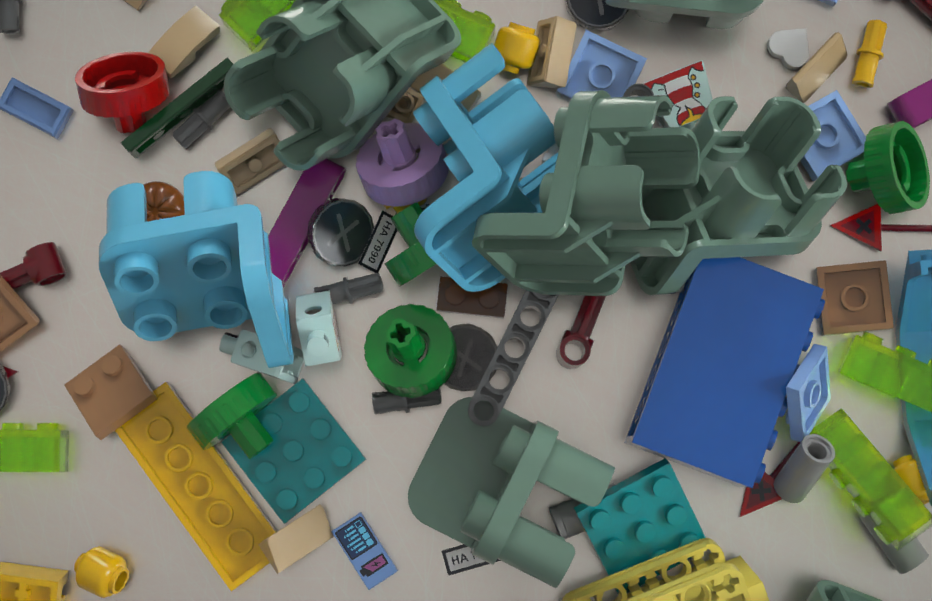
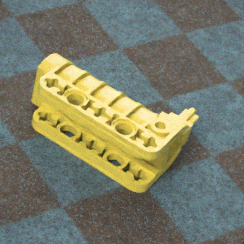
(705, 581)

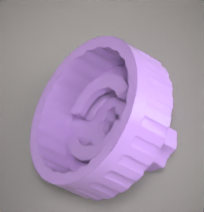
(389, 166)

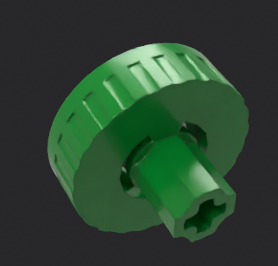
(892, 168)
(414, 259)
(401, 336)
(235, 416)

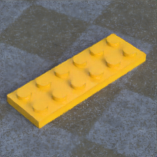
(199, 488)

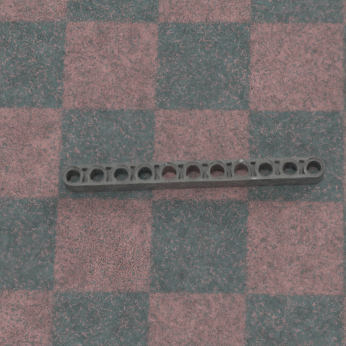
(517, 330)

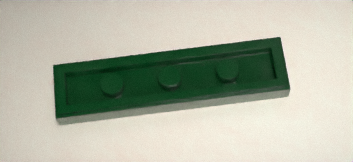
(177, 110)

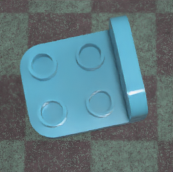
(485, 157)
(194, 266)

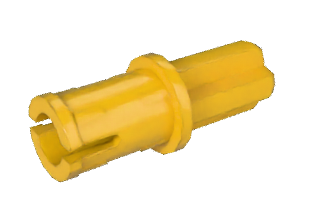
(870, 53)

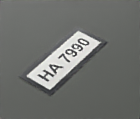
(378, 243)
(461, 559)

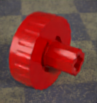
(123, 87)

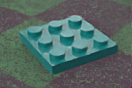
(306, 453)
(640, 520)

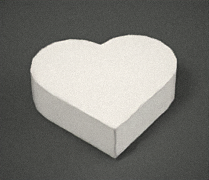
(790, 47)

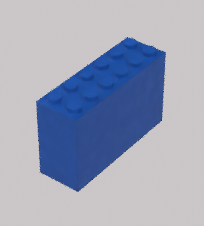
(725, 369)

